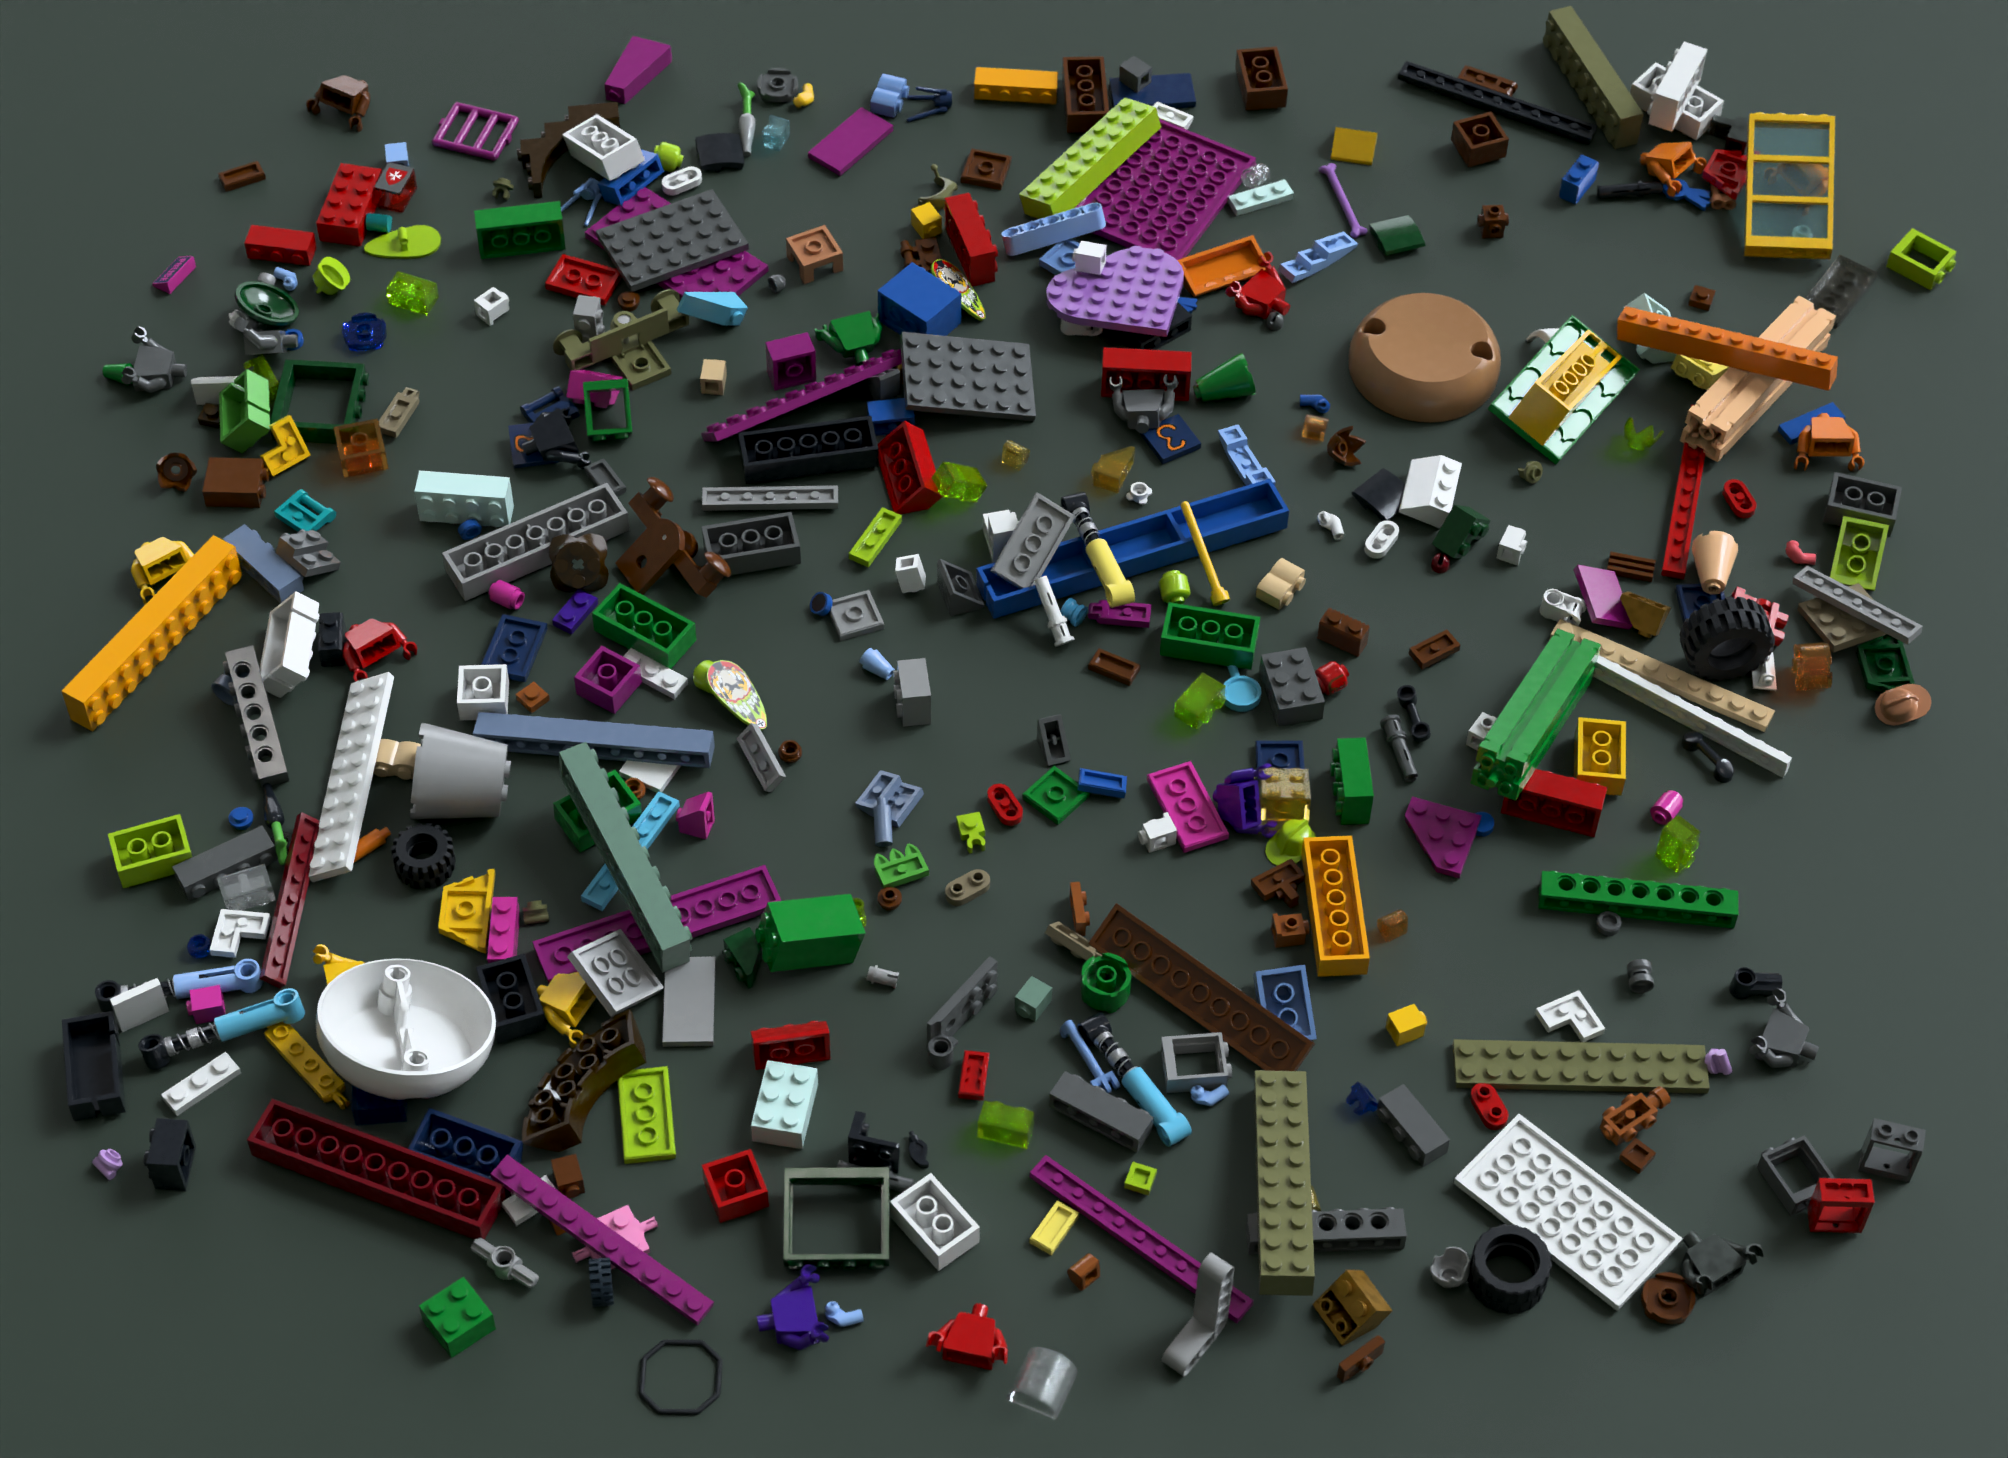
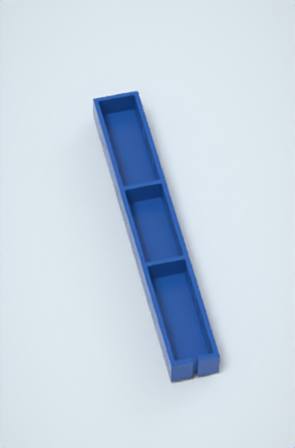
(1147, 544)

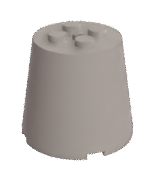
(458, 775)

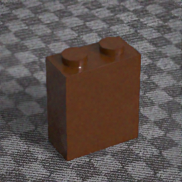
(235, 482)

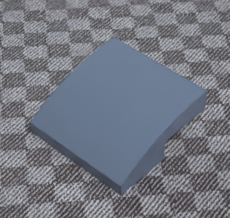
(899, 795)

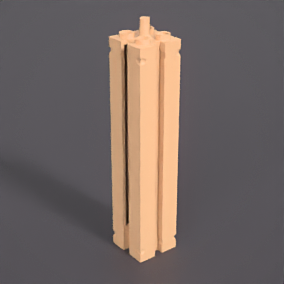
(1743, 396)

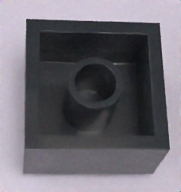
(170, 1154)

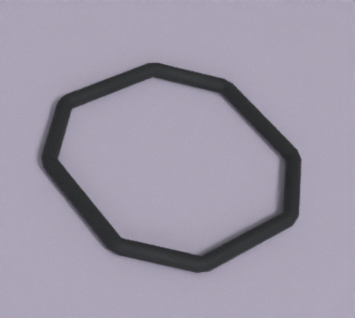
(681, 1342)

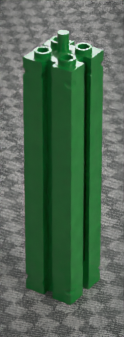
(1535, 714)

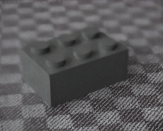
(1861, 500)
(1291, 686)

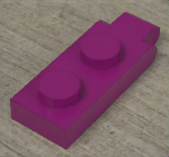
(1126, 615)

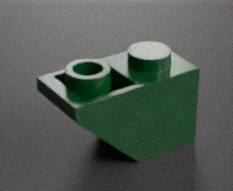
(744, 954)

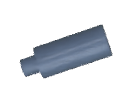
(882, 823)

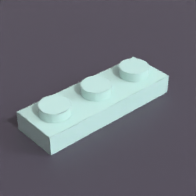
(1260, 197)

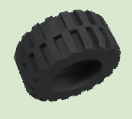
(1727, 638)

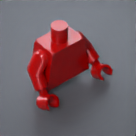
(1262, 293)
(372, 642)
(971, 1339)

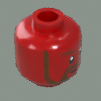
(1332, 677)

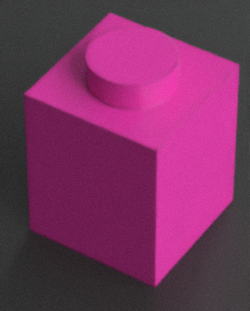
(206, 1004)

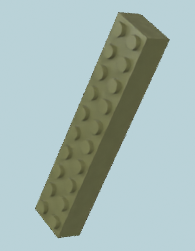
(1283, 1184)

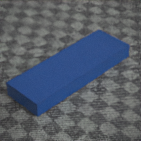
(1791, 429)

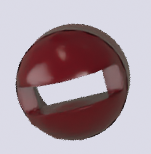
(1440, 568)

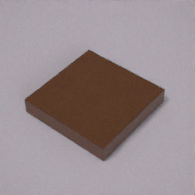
(986, 169)

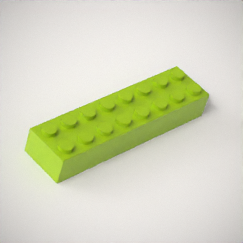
(1091, 159)

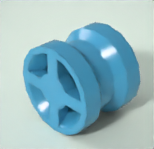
(1074, 612)

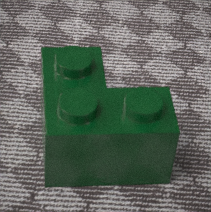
(1459, 530)

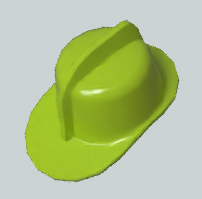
(330, 276)
(1288, 842)

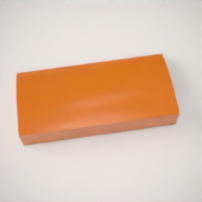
(1221, 266)

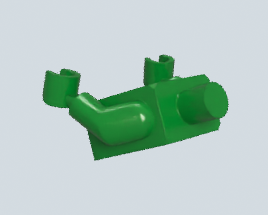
(852, 335)

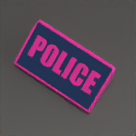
(175, 274)

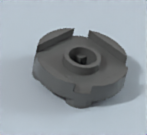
(770, 92)

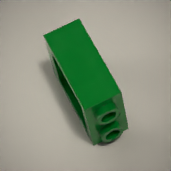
(603, 386)

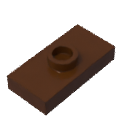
(1361, 1359)

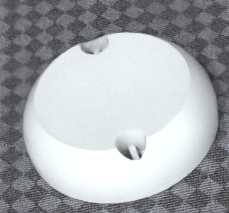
(405, 1028)

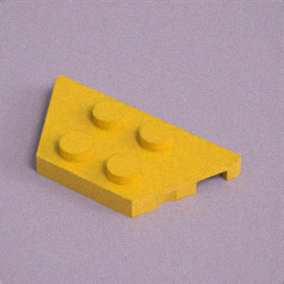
(467, 910)

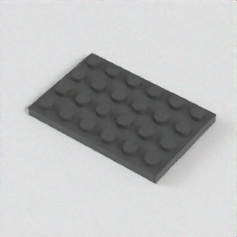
(672, 240)
(967, 376)

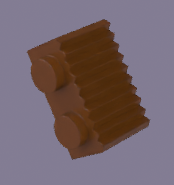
(1343, 632)

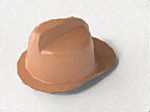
(1902, 704)

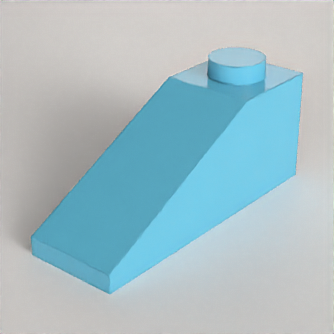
(716, 307)

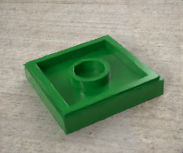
(1055, 795)

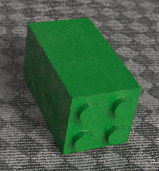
(810, 932)

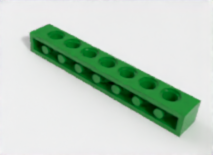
(1647, 906)

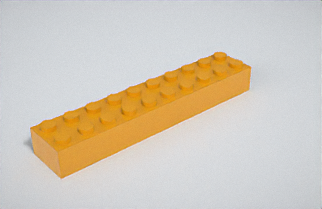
(152, 633)

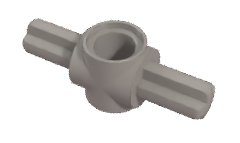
(513, 1269)

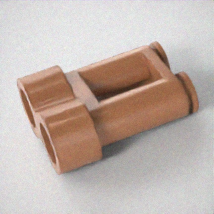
(1721, 200)

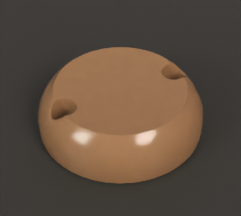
(1425, 358)

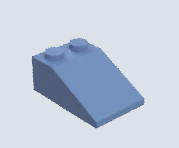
(1287, 996)

